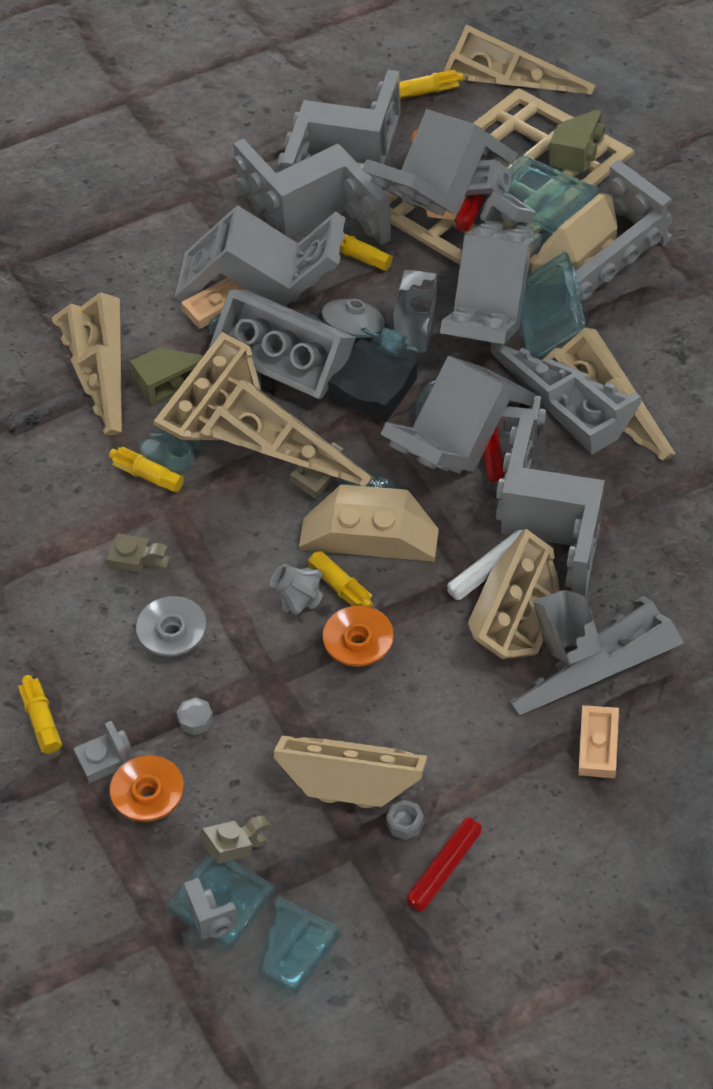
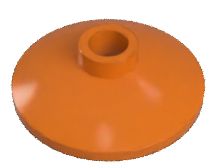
(353, 625)
(146, 775)

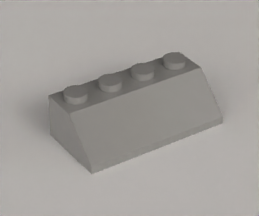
(285, 341)

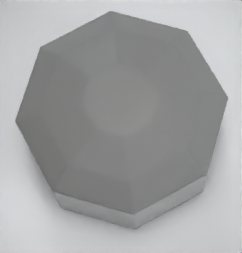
(194, 716)
(405, 819)

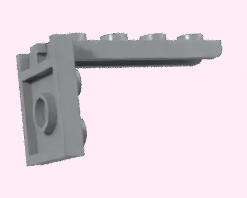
(646, 209)

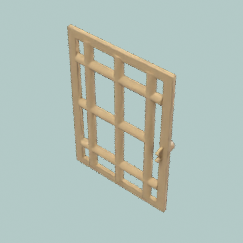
(510, 123)

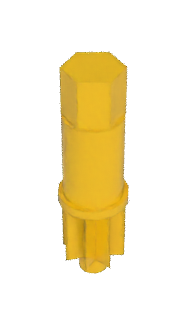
(429, 84)
(365, 253)
(140, 466)
(345, 586)
(39, 713)

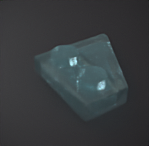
(296, 945)

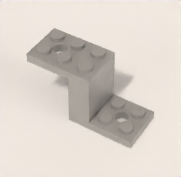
(357, 130)
(439, 163)
(312, 191)
(261, 257)
(491, 282)
(458, 416)
(550, 505)

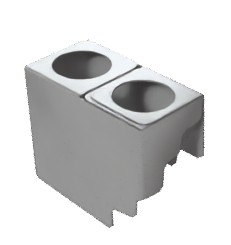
(407, 321)
(565, 621)

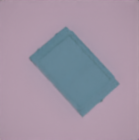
(548, 192)
(551, 306)

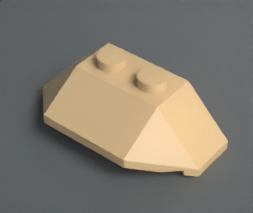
(581, 235)
(207, 388)
(370, 524)
(505, 611)
(348, 770)

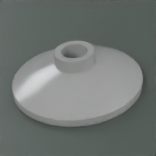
(350, 314)
(170, 615)

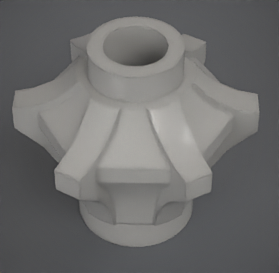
(297, 588)

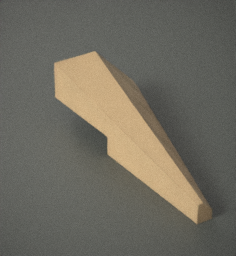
(496, 62)
(94, 341)
(591, 355)
(264, 426)

